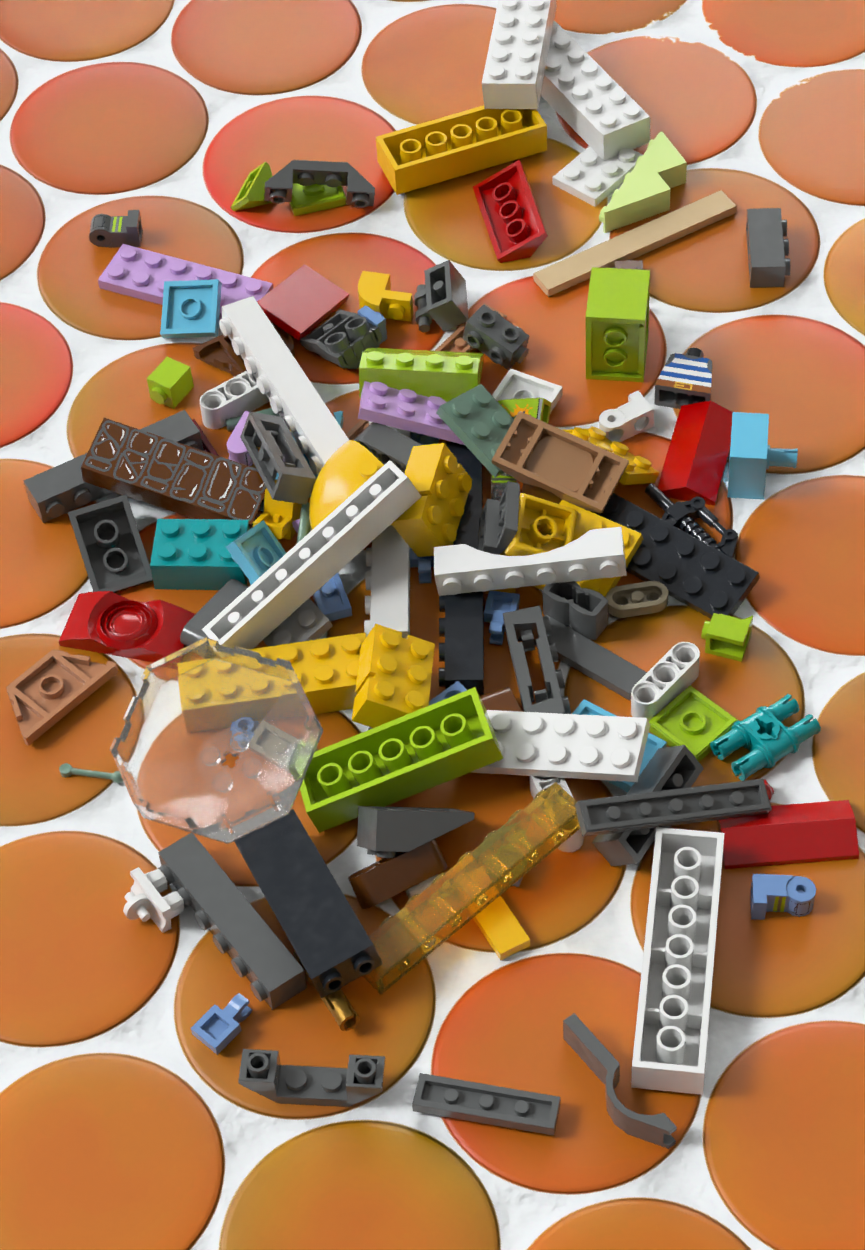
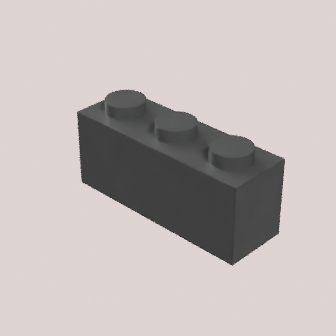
(767, 248)

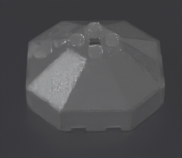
(197, 712)

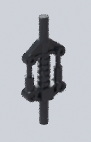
(683, 515)

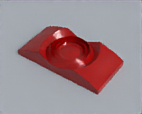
(125, 627)

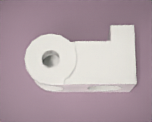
(627, 419)

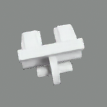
(147, 903)

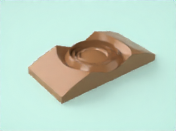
(559, 463)

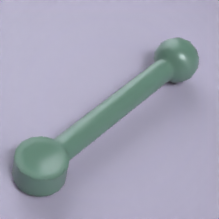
(66, 771)

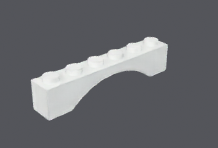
(592, 556)

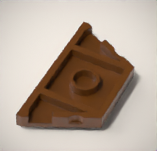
(221, 354)

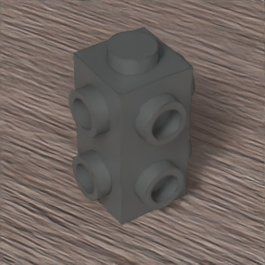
(496, 337)

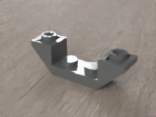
(333, 174)
(311, 1085)

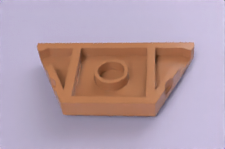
(54, 689)

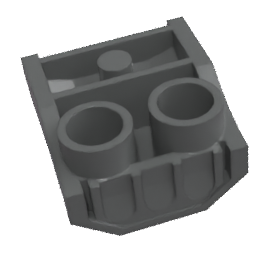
(343, 339)

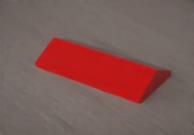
(510, 213)
(697, 453)
(791, 835)

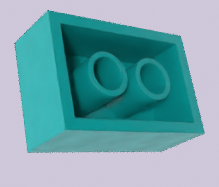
(194, 553)

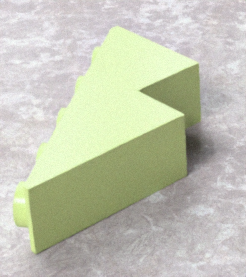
(647, 187)

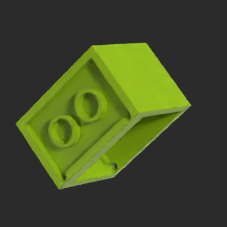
(617, 324)

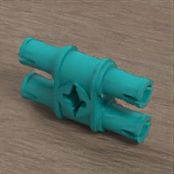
(765, 737)

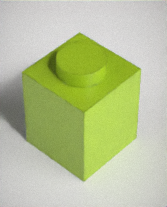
(170, 382)

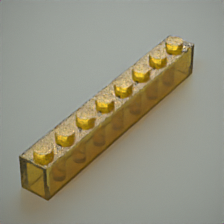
(472, 884)

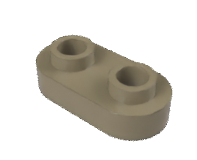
(635, 599)

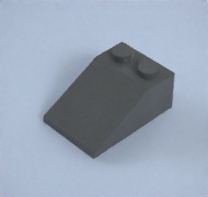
(111, 545)
(402, 829)

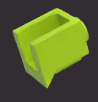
(727, 636)

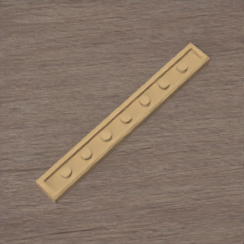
(635, 242)

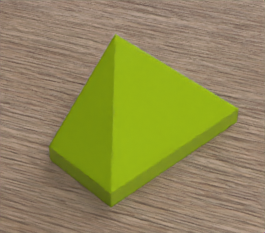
(253, 189)

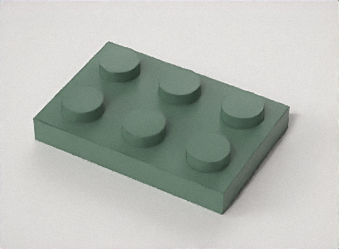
(478, 423)

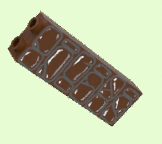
(172, 475)

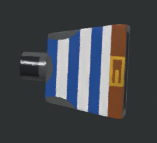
(684, 380)

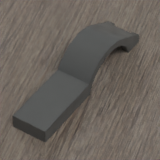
(646, 1127)

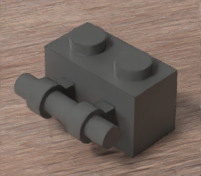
(441, 298)

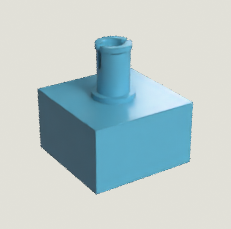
(752, 455)

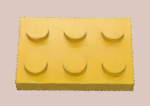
(638, 470)

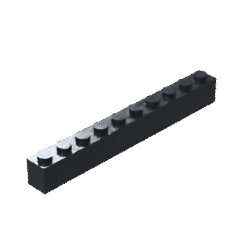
(465, 611)

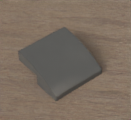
(499, 521)

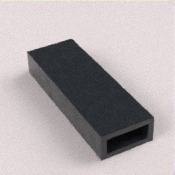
(309, 904)

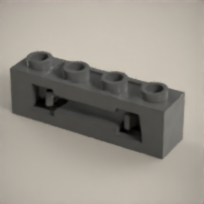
(278, 454)
(528, 626)

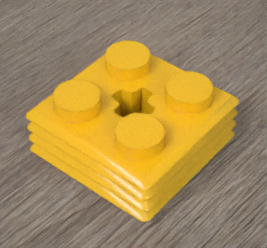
(553, 521)

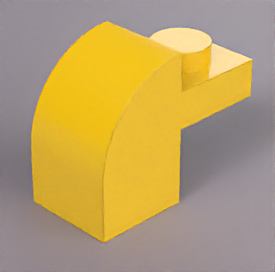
(376, 293)
(279, 516)

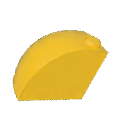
(340, 478)

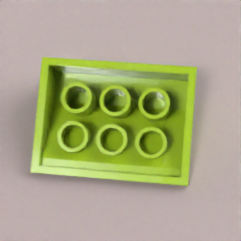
(422, 371)

